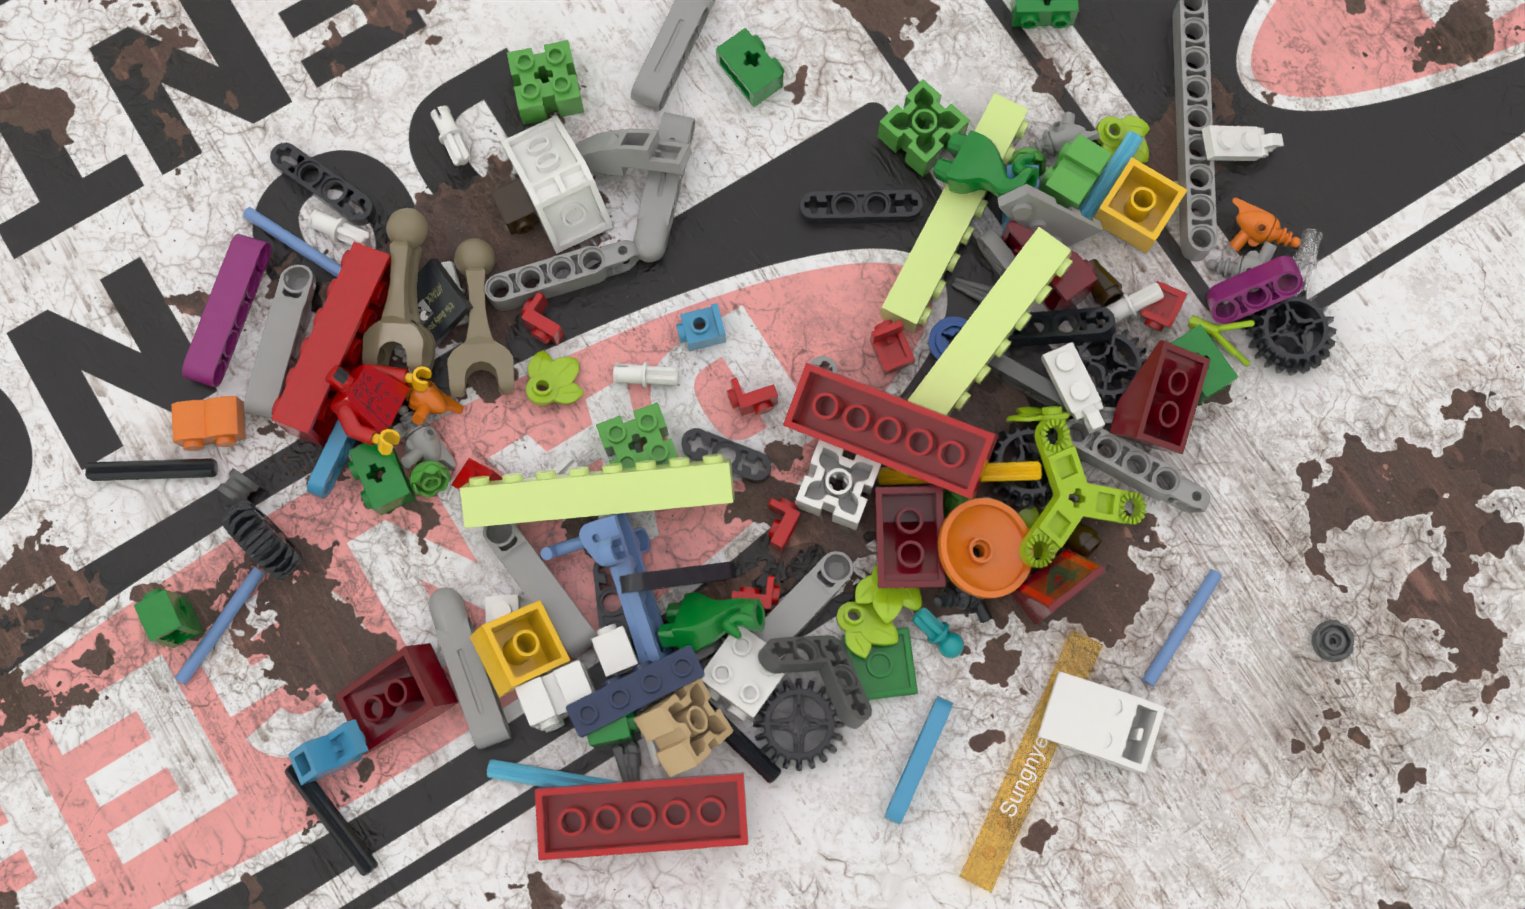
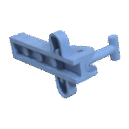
(618, 545)

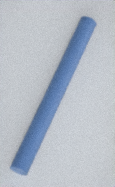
(292, 241)
(220, 625)
(1181, 628)

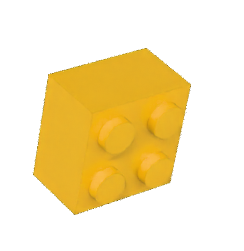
(1139, 205)
(519, 647)

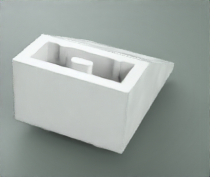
(1101, 722)

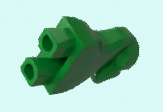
(981, 167)
(702, 620)

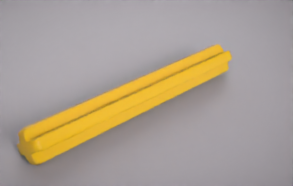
(994, 472)

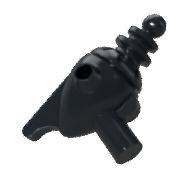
(956, 597)

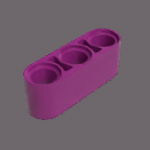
(1265, 277)

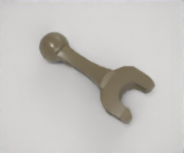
(475, 260)
(400, 318)

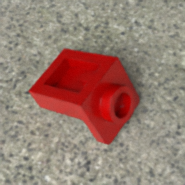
(783, 529)
(771, 597)

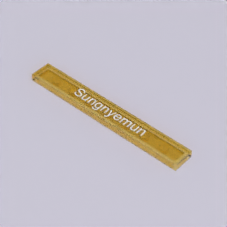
(1023, 774)

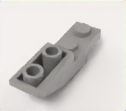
(633, 148)

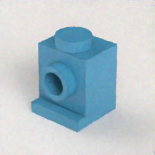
(710, 335)

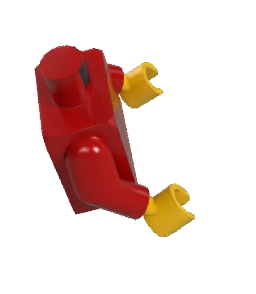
(370, 400)

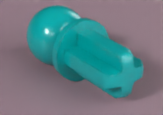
(949, 643)

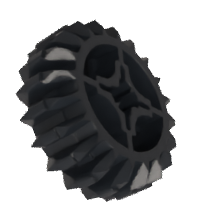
(1296, 356)
(1117, 367)
(1022, 452)
(262, 539)
(775, 724)

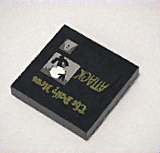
(440, 300)

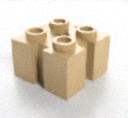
(683, 727)

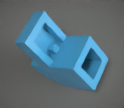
(329, 753)

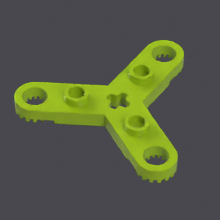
(1063, 515)

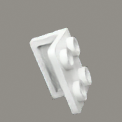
(739, 677)

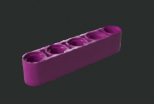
(226, 310)

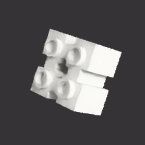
(829, 465)
(547, 696)

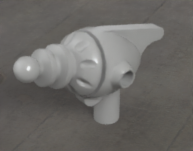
(1060, 133)
(1243, 262)
(422, 442)

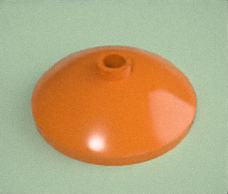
(997, 535)

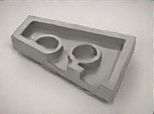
(1037, 209)

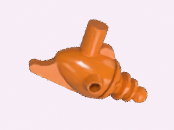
(1259, 227)
(430, 402)

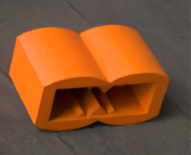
(208, 422)

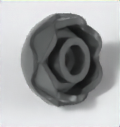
(1343, 640)

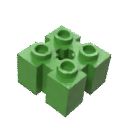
(530, 75)
(905, 127)
(1075, 172)
(646, 428)

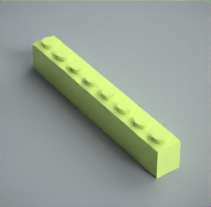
(949, 226)
(992, 324)
(597, 492)

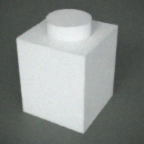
(614, 651)

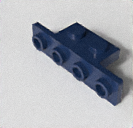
(628, 694)

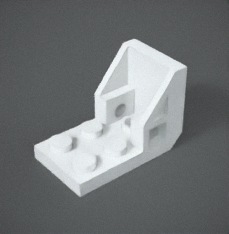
(558, 183)

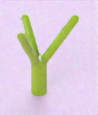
(1215, 332)

